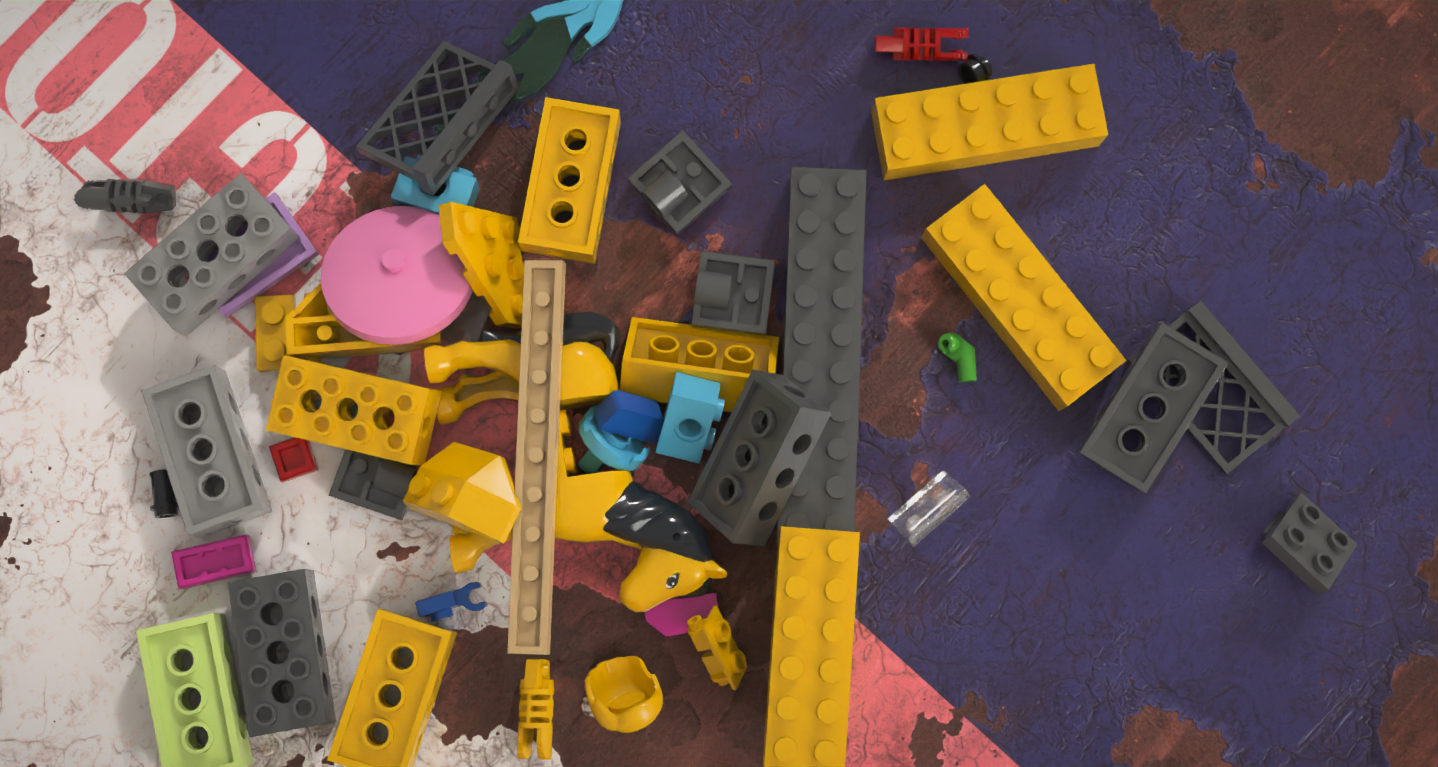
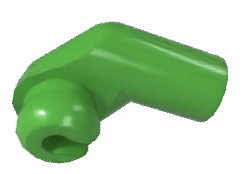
(961, 353)

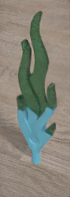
(553, 33)

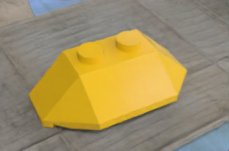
(316, 333)
(466, 491)

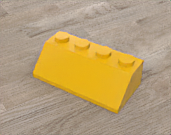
(662, 348)

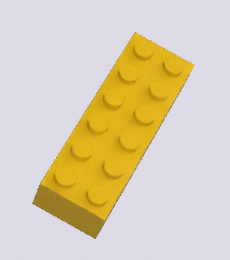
(989, 122)
(1022, 297)
(811, 648)

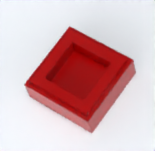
(293, 458)

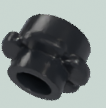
(975, 69)

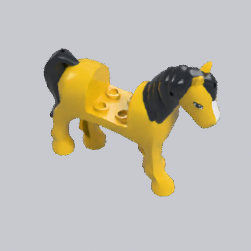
(589, 507)

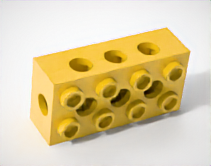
(552, 162)
(296, 415)
(367, 701)

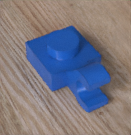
(441, 605)

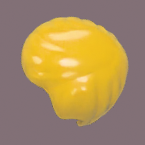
(623, 694)

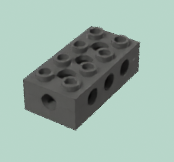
(1177, 407)
(758, 458)
(257, 645)

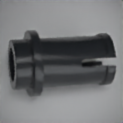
(163, 495)

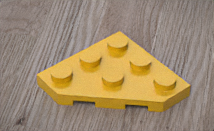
(490, 255)

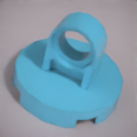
(608, 448)

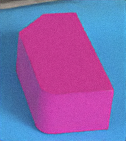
(672, 615)

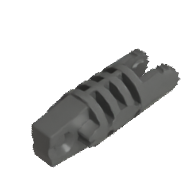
(126, 196)

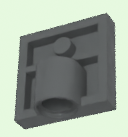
(680, 182)
(733, 293)
(373, 483)
(1309, 543)

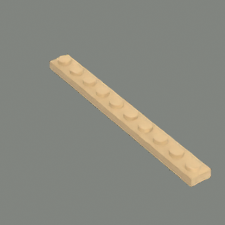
(537, 457)

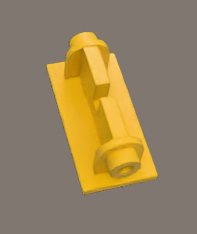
(725, 662)

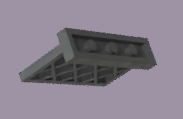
(462, 125)
(1244, 373)

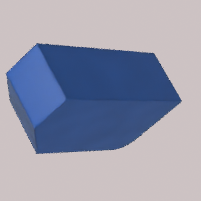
(630, 416)

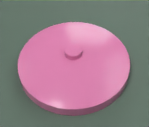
(393, 277)

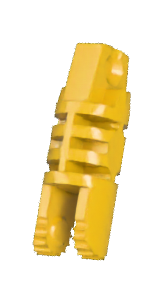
(536, 710)

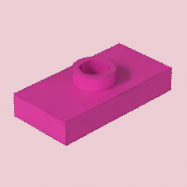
(213, 561)

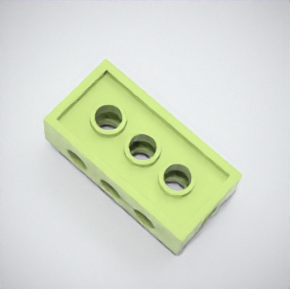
(170, 688)

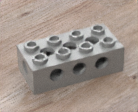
(190, 244)
(182, 446)

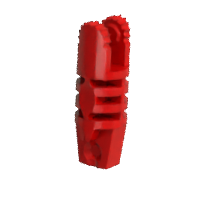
(921, 44)

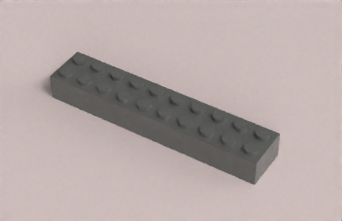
(825, 336)

